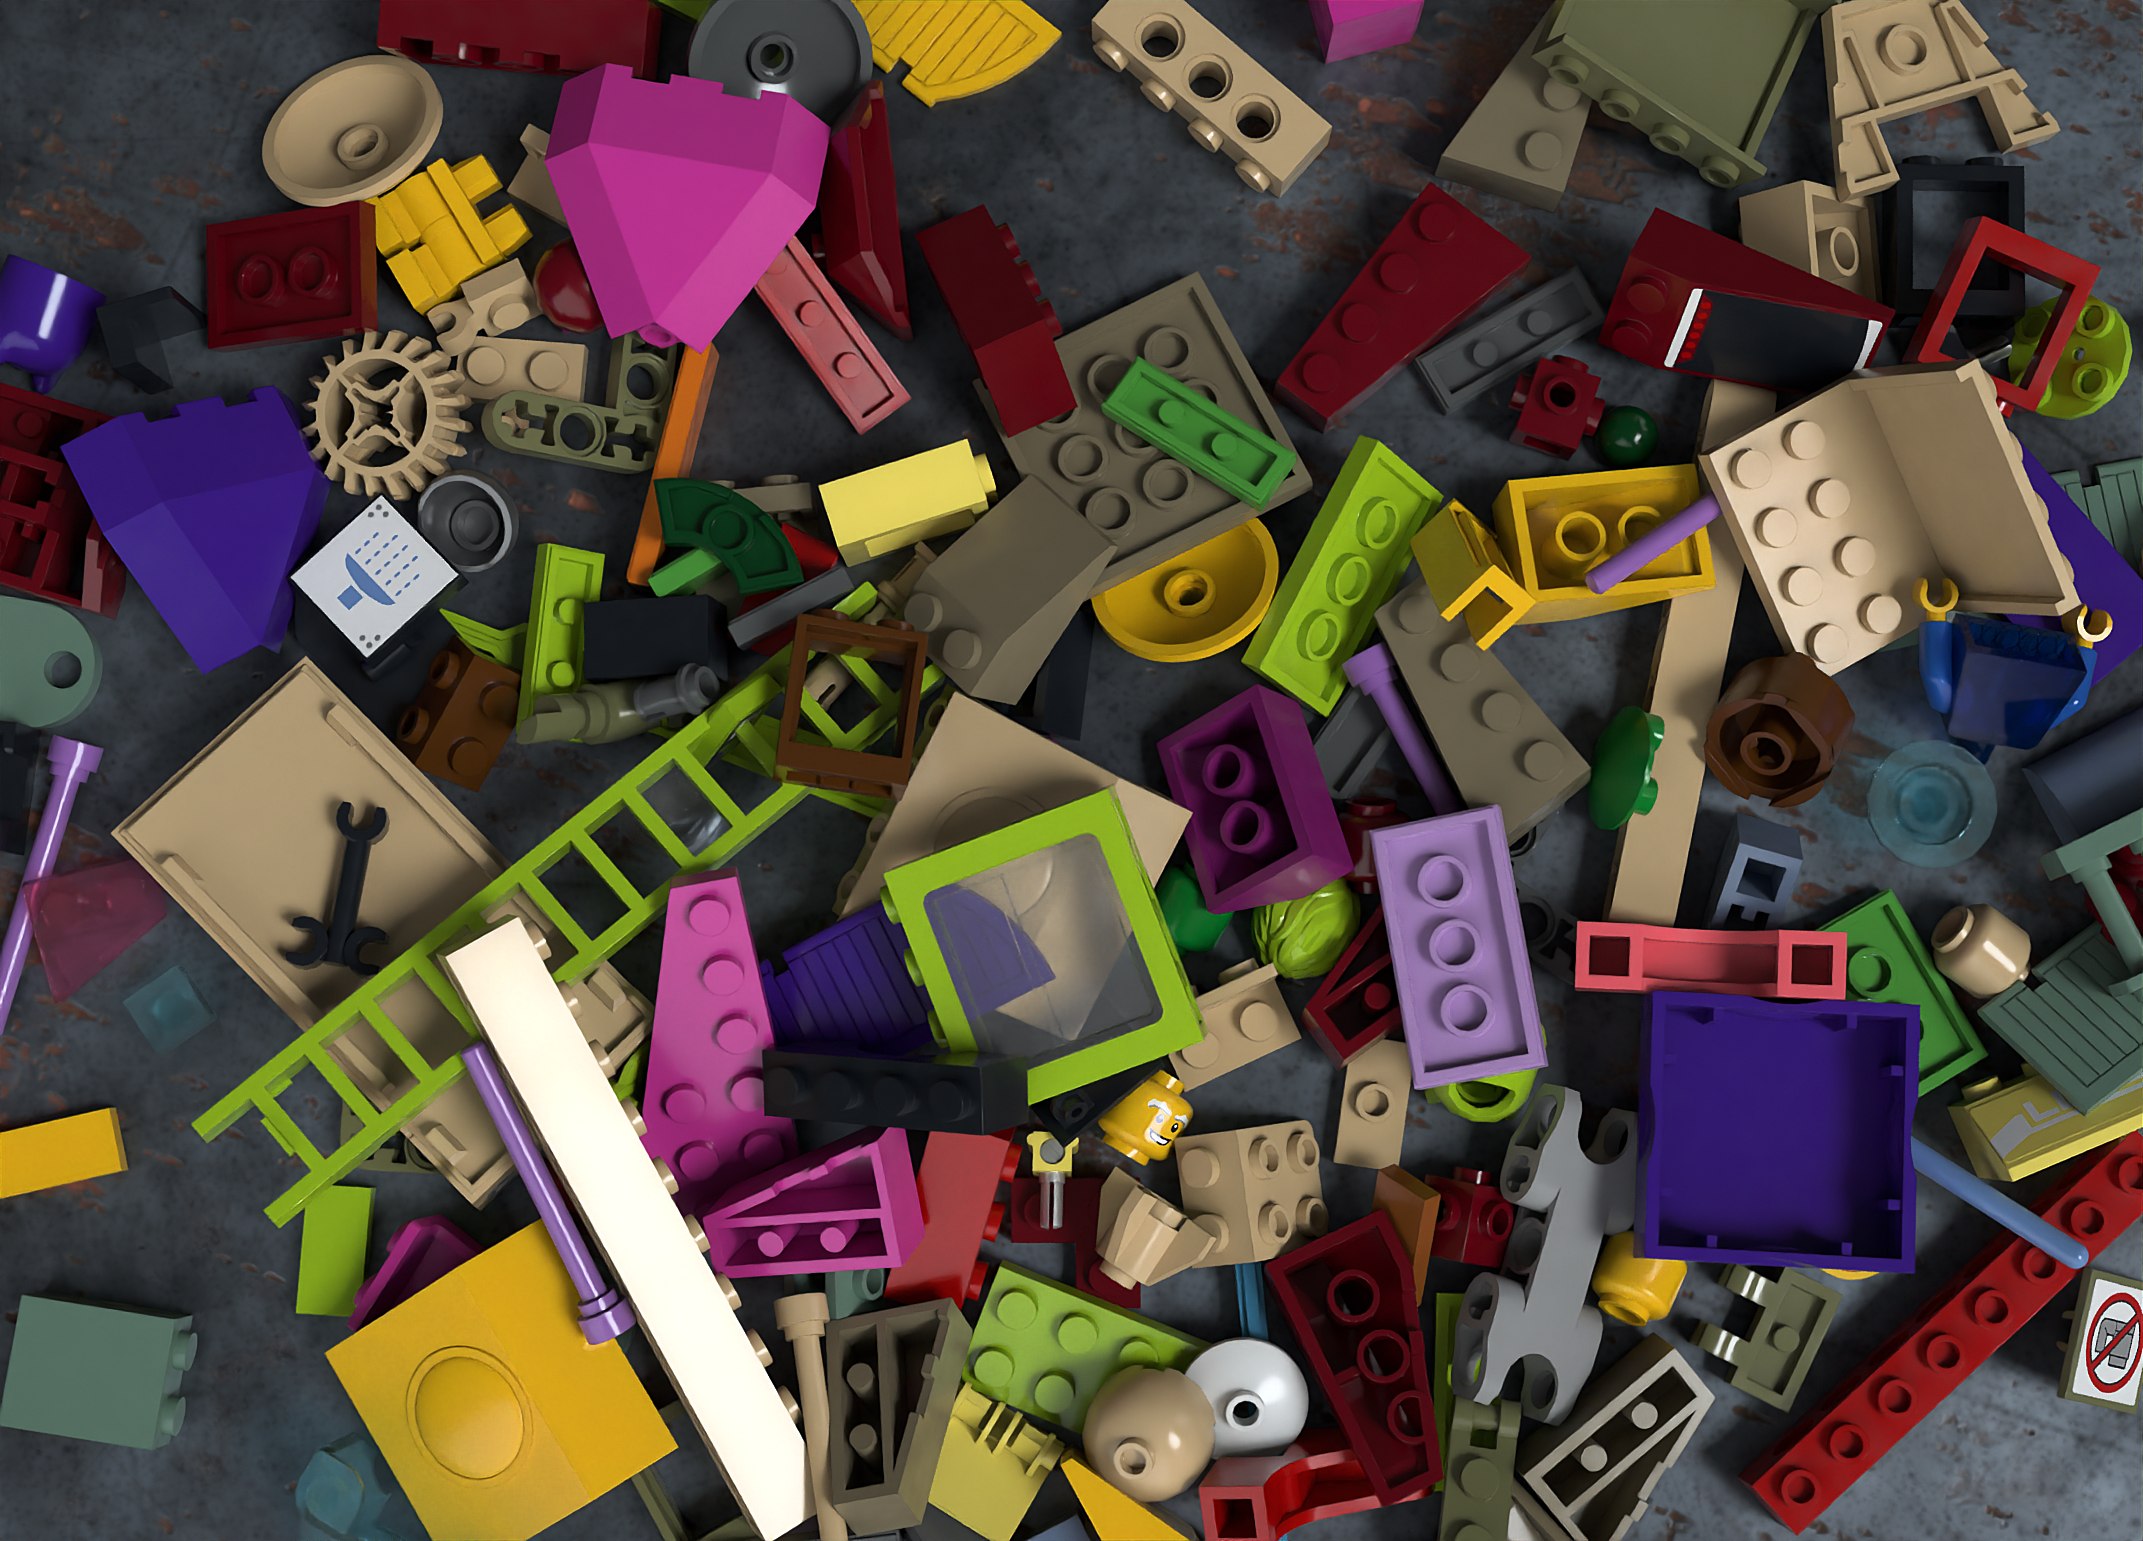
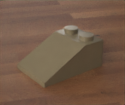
(1007, 591)

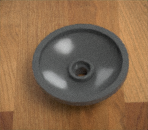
(819, 59)

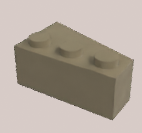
(1520, 134)
(1615, 1442)

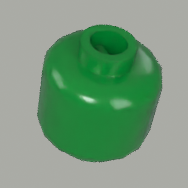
(1187, 911)

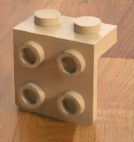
(1253, 1190)

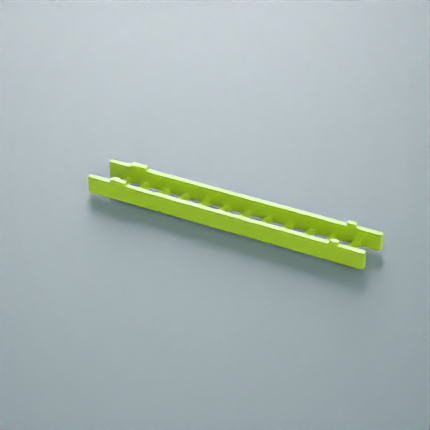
(364, 1003)

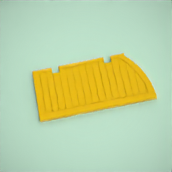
(955, 44)

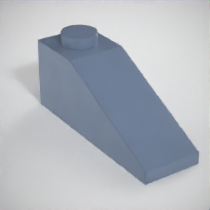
(1753, 876)

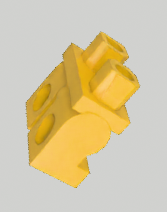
(438, 233)

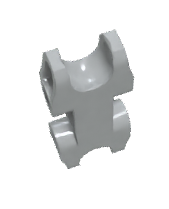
(1539, 1296)

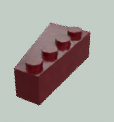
(524, 35)

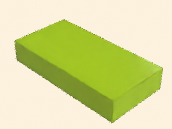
(335, 1250)

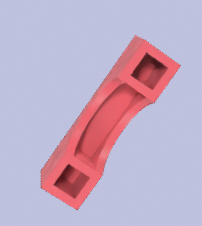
(1711, 961)

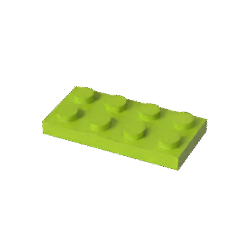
(1342, 576)
(1057, 1346)

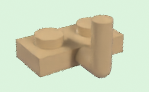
(507, 365)

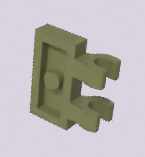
(1781, 1337)

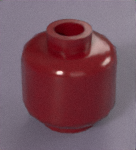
(1356, 821)

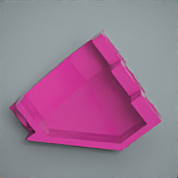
(679, 195)

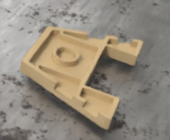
(1907, 59)

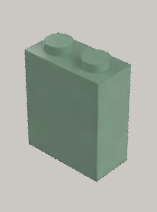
(97, 1370)

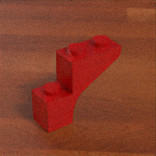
(1279, 1493)

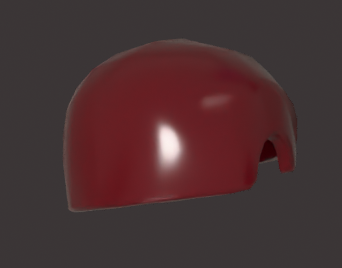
(565, 290)

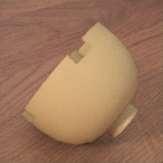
(1149, 1432)

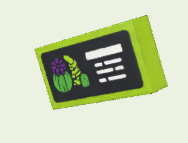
(732, 712)

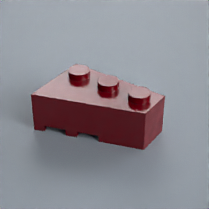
(999, 317)

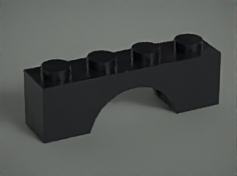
(918, 1092)

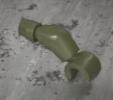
(595, 714)

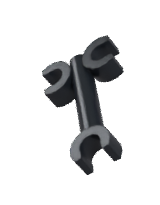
(341, 942)

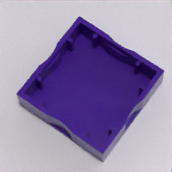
(1776, 1132)

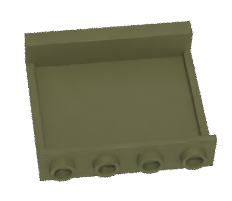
(1684, 70)

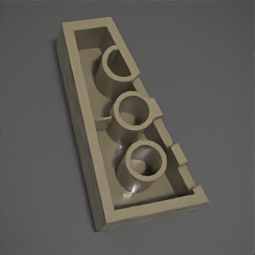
(1478, 715)

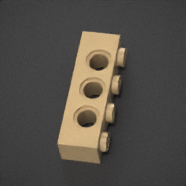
(1248, 90)

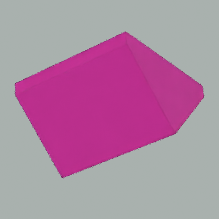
(1363, 26)

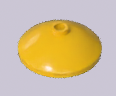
(1228, 575)

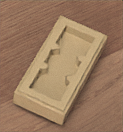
(1374, 1107)

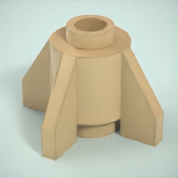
(1144, 1234)

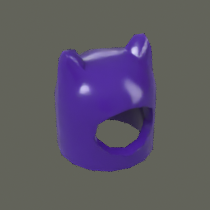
(44, 320)

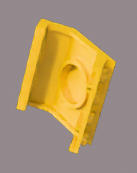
(497, 1398)

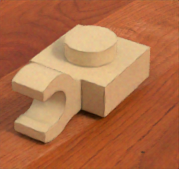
(492, 301)

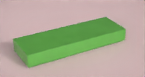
(1199, 433)

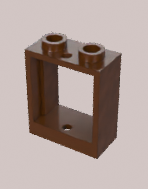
(839, 768)

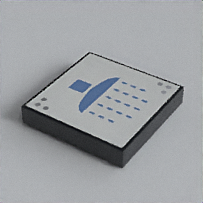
(377, 580)

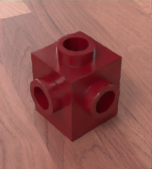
(1542, 423)
(1470, 1218)

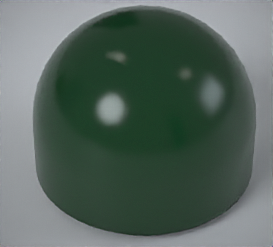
(1625, 437)

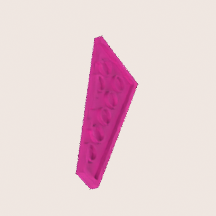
(707, 1048)

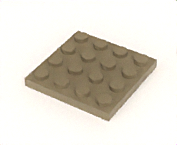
(1118, 479)

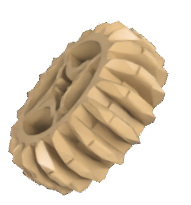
(351, 446)

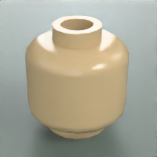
(1981, 949)

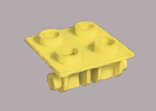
(990, 1465)

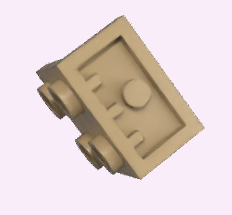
(1243, 1023)

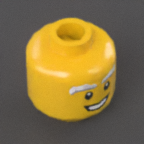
(1148, 1120)

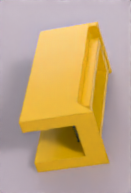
(1469, 573)

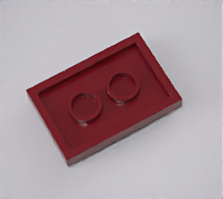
(292, 277)

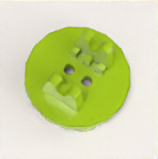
(2076, 384)

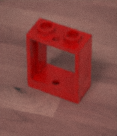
(2029, 256)

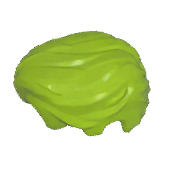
(1307, 933)

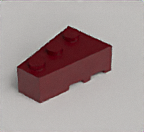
(1357, 999)

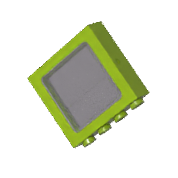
(1047, 946)

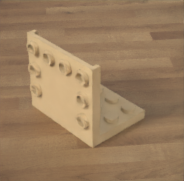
(1881, 487)

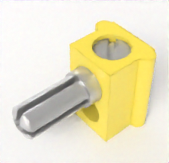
(1051, 1166)

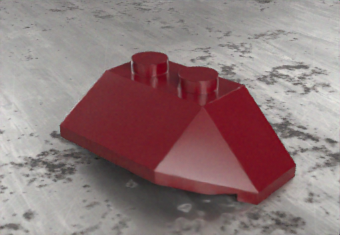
(861, 215)

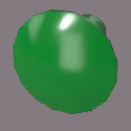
(1623, 768)

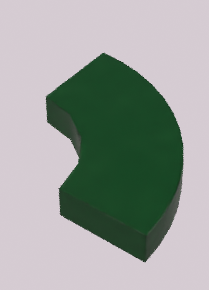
(731, 529)

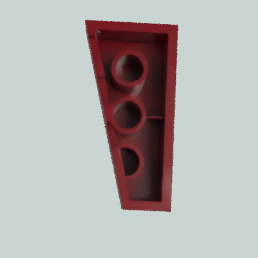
(1408, 296)

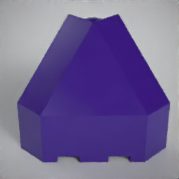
(209, 514)

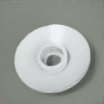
(1257, 1373)

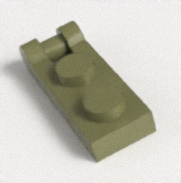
(1479, 1478)

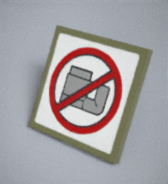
(2104, 1343)

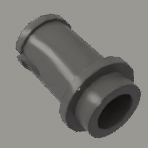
(689, 691)

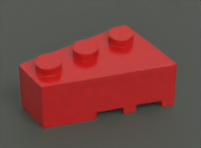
(958, 1212)

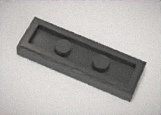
(1510, 340)

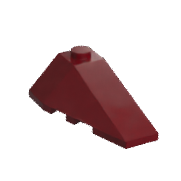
(1362, 1339)

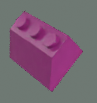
(1257, 803)

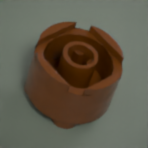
(1778, 730)

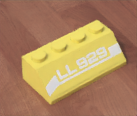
(2031, 1126)

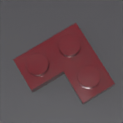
(1079, 1226)

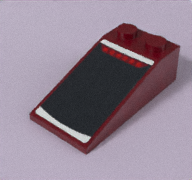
(1735, 313)

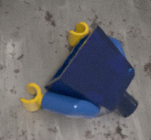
(2002, 677)

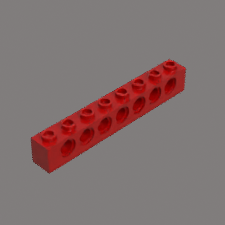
(1945, 1339)

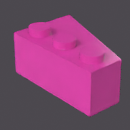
(822, 1211)

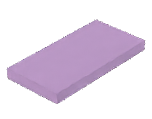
(1458, 948)

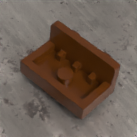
(461, 715)

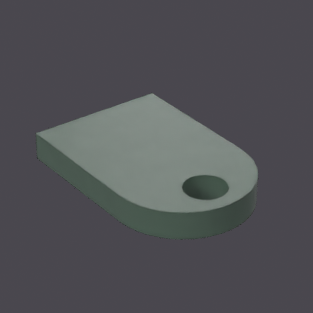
(30, 644)

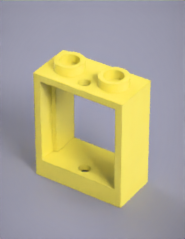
(908, 501)

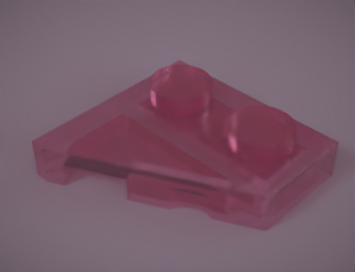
(91, 918)

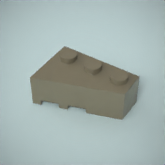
(890, 1409)

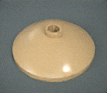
(353, 130)

